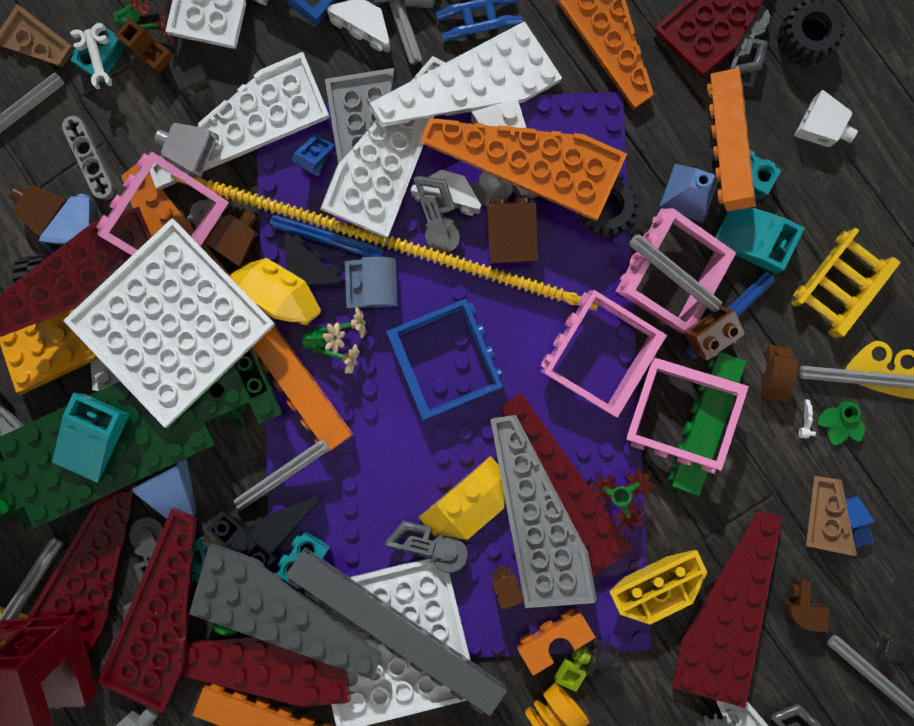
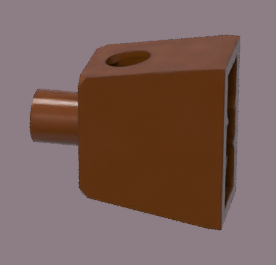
(36, 207)
(234, 237)

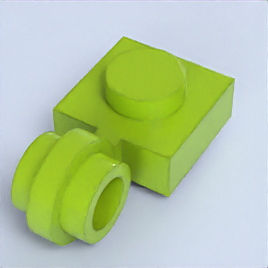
(572, 673)

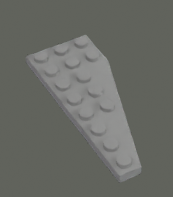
(546, 544)

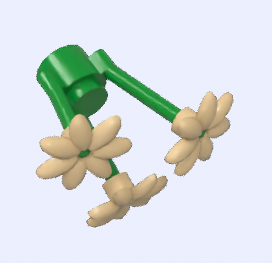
(317, 339)

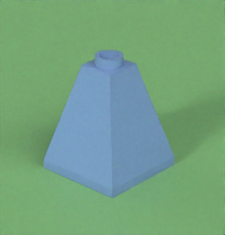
(689, 192)
(70, 220)
(168, 490)

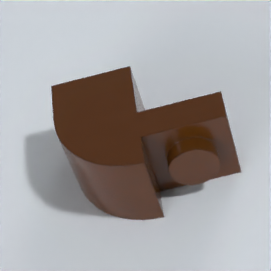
(143, 45)
(780, 373)
(802, 612)

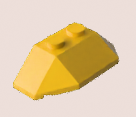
(277, 291)
(468, 503)
(660, 587)

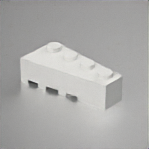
(505, 115)

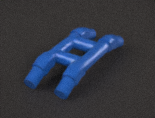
(471, 27)

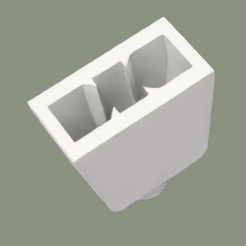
(826, 122)

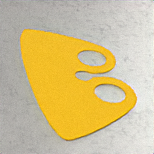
(865, 362)

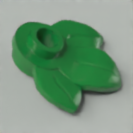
(840, 426)

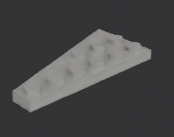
(349, 105)

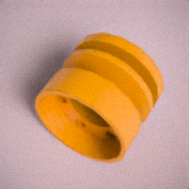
(559, 712)

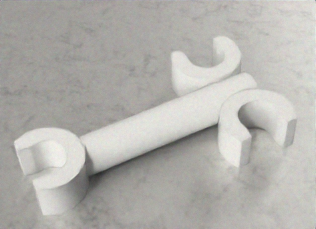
(89, 39)

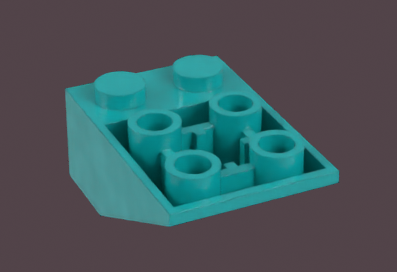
(760, 237)
(88, 435)

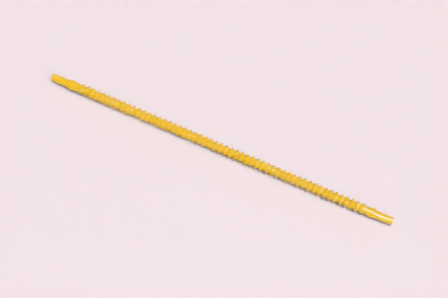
(345, 228)

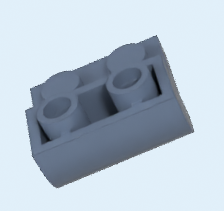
(371, 282)

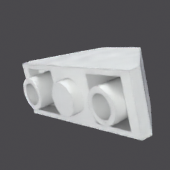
(362, 21)
(460, 192)

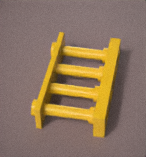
(868, 286)

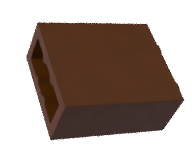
(512, 230)

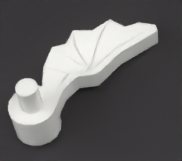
(805, 432)

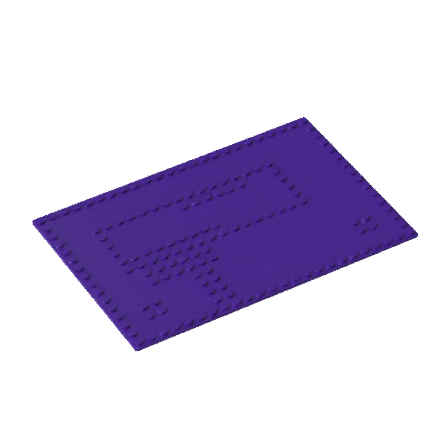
(404, 463)

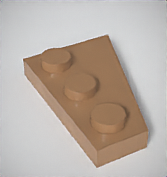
(33, 38)
(829, 518)

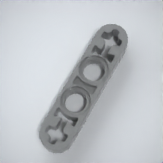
(88, 158)

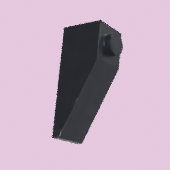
(278, 525)

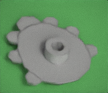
(198, 211)

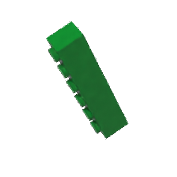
(705, 424)

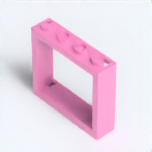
(132, 184)
(709, 279)
(637, 368)
(700, 378)

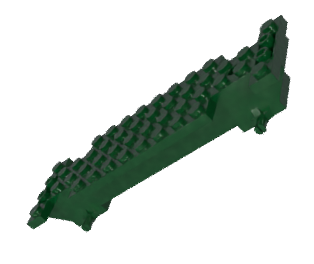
(45, 491)

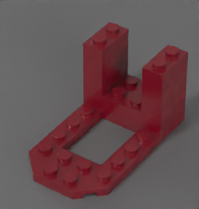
(42, 669)

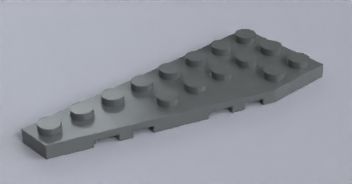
(254, 601)

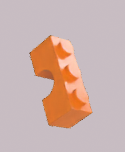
(535, 647)

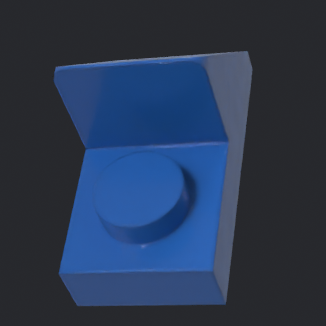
(314, 154)
(859, 521)

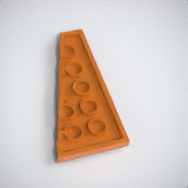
(611, 38)

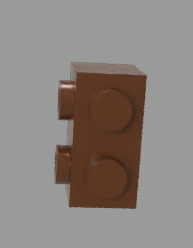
(714, 333)

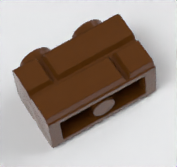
(506, 586)

